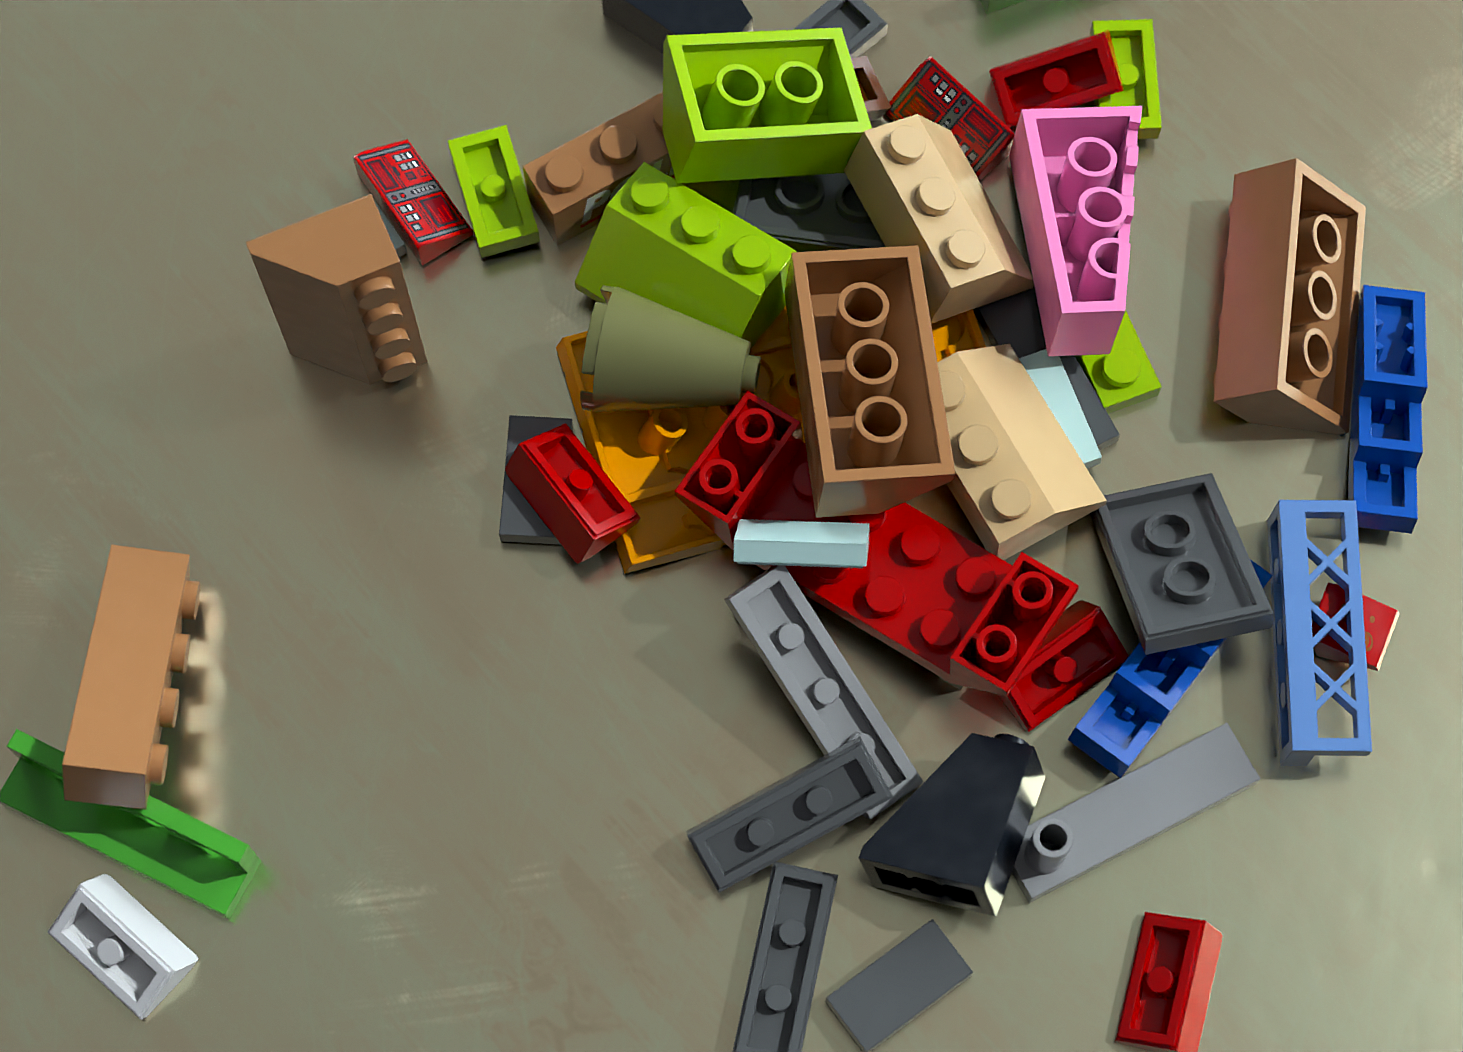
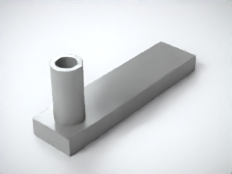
(817, 676)
(1132, 811)

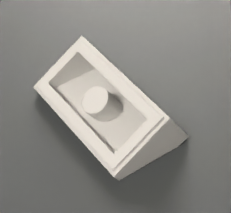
(122, 944)

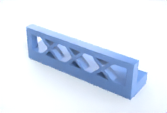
(1293, 631)

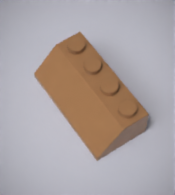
(341, 293)
(1290, 300)
(867, 378)

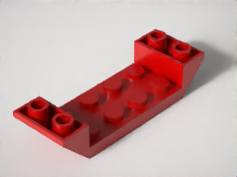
(922, 582)

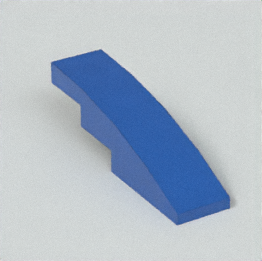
(1388, 408)
(1142, 699)

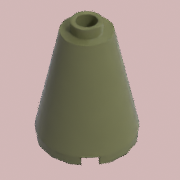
(661, 358)

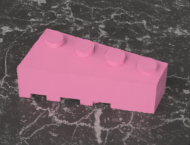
(1076, 215)

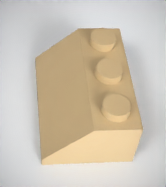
(929, 196)
(1009, 453)

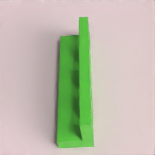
(152, 842)

